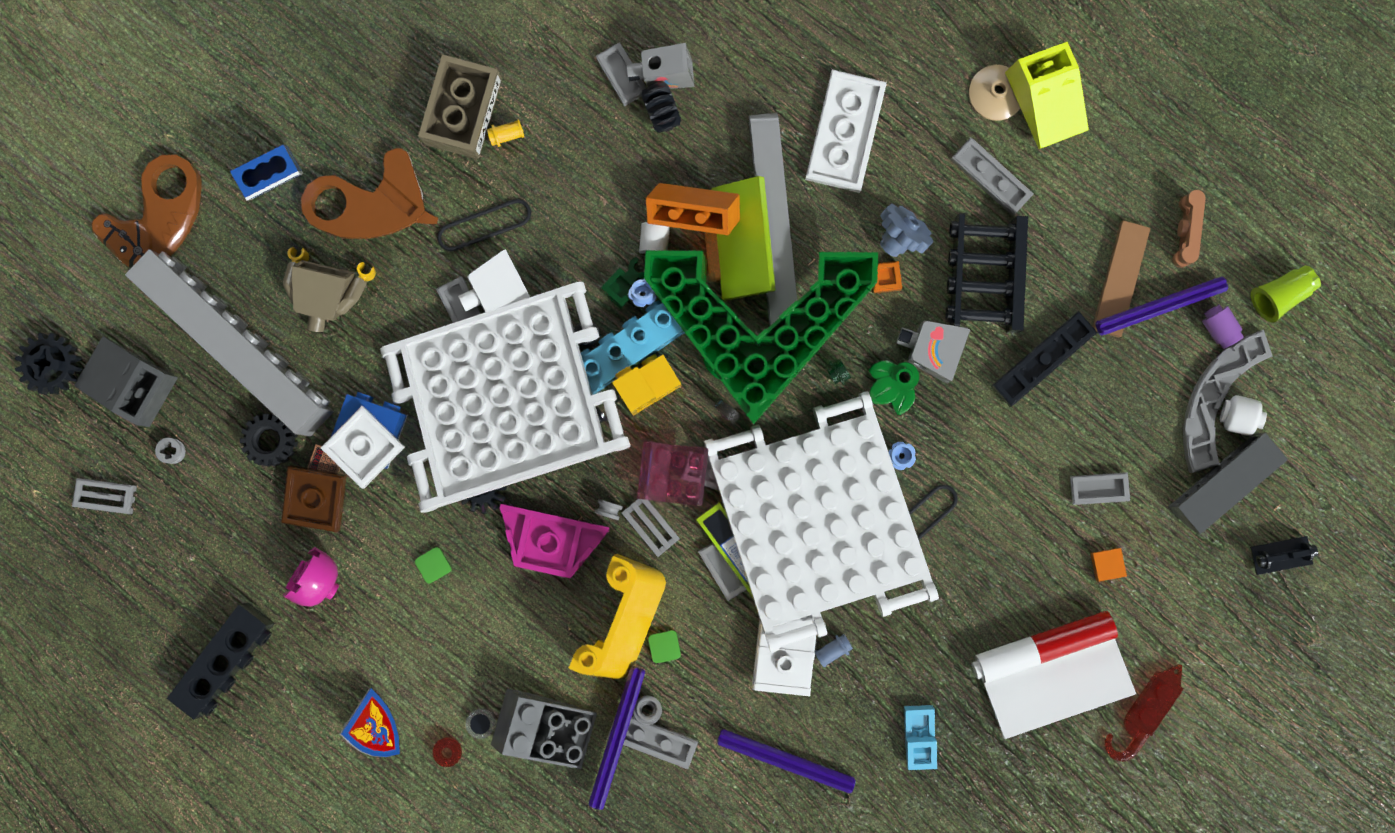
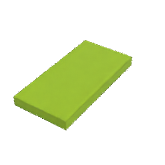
(747, 250)

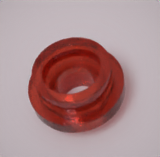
(453, 745)

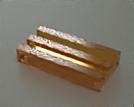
(712, 257)

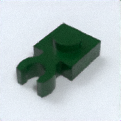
(618, 285)

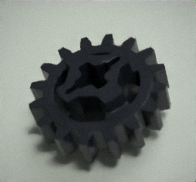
(36, 357)

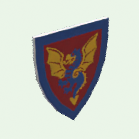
(372, 728)

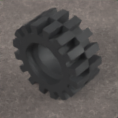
(253, 448)

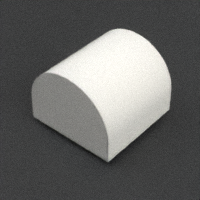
(653, 237)

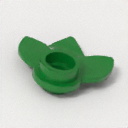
(889, 386)

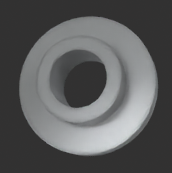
(656, 708)

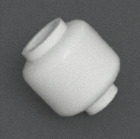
(1243, 415)

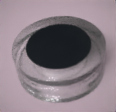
(480, 723)

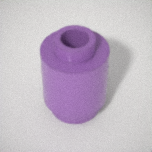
(1222, 326)

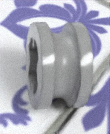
(165, 458)
(608, 509)

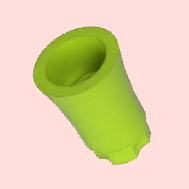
(1284, 293)

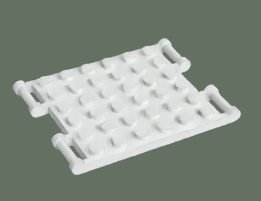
(503, 397)
(819, 521)

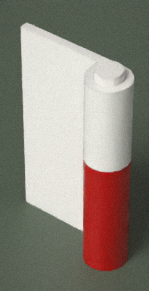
(1054, 674)

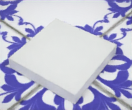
(362, 447)

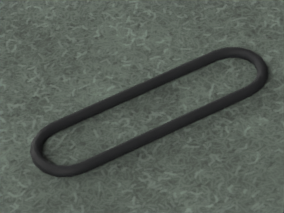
(478, 215)
(946, 512)

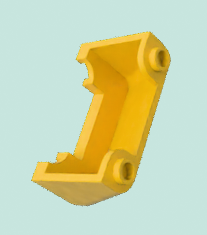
(619, 652)

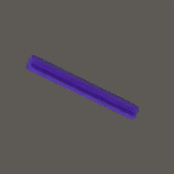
(1161, 306)
(616, 738)
(786, 761)

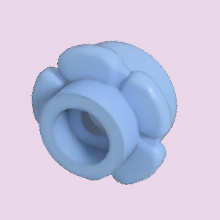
(638, 287)
(909, 455)

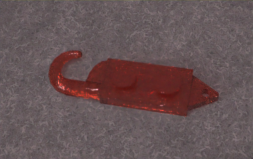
(1148, 711)

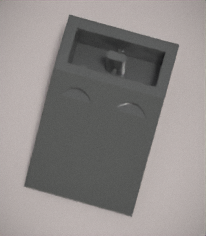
(125, 383)
(543, 729)

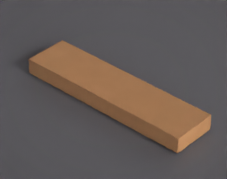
(1122, 272)

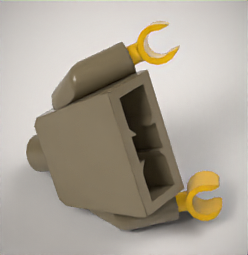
(321, 289)

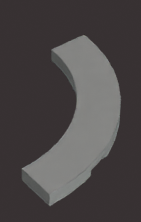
(1209, 395)

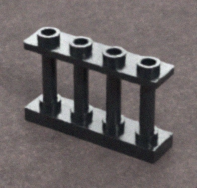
(1014, 260)

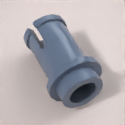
(834, 650)

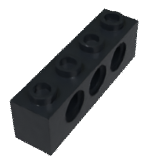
(188, 692)

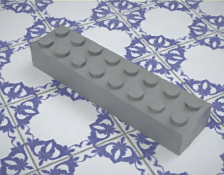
(230, 343)

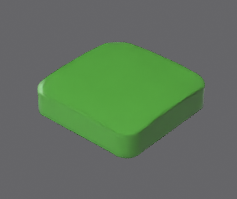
(433, 565)
(664, 646)

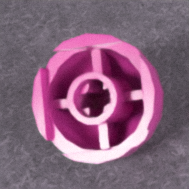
(313, 580)

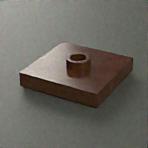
(313, 498)

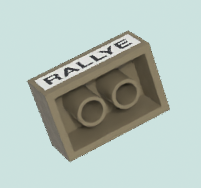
(460, 106)

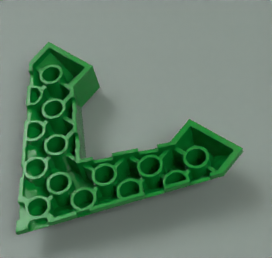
(761, 365)

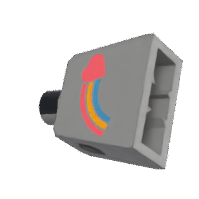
(664, 64)
(935, 348)

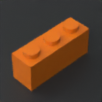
(693, 208)

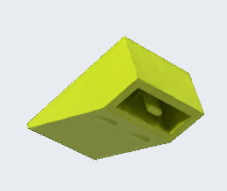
(1050, 94)

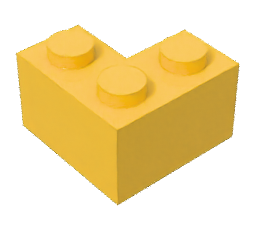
(646, 385)

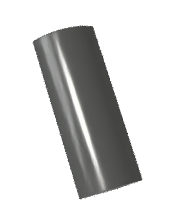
(1228, 482)

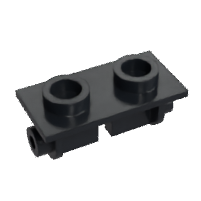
(1283, 555)

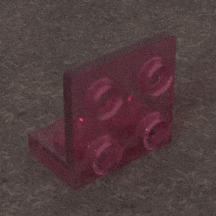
(672, 473)

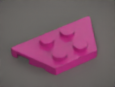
(549, 541)

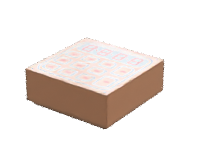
(321, 461)

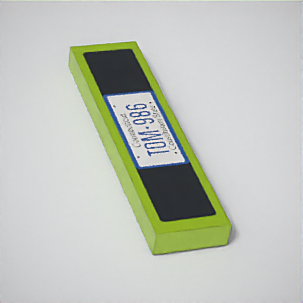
(717, 528)

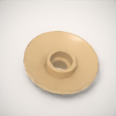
(986, 100)

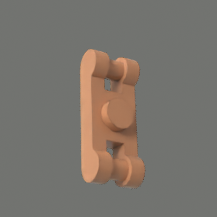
(1190, 228)

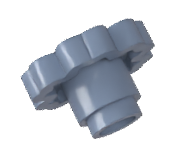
(903, 231)

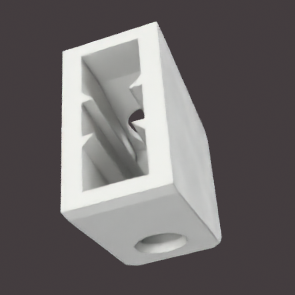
(494, 285)

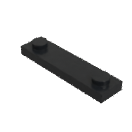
(1044, 359)

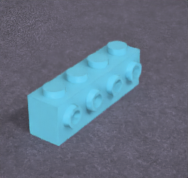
(630, 346)

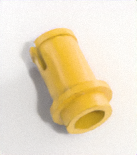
(505, 132)

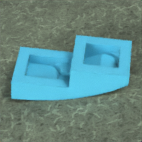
(920, 737)

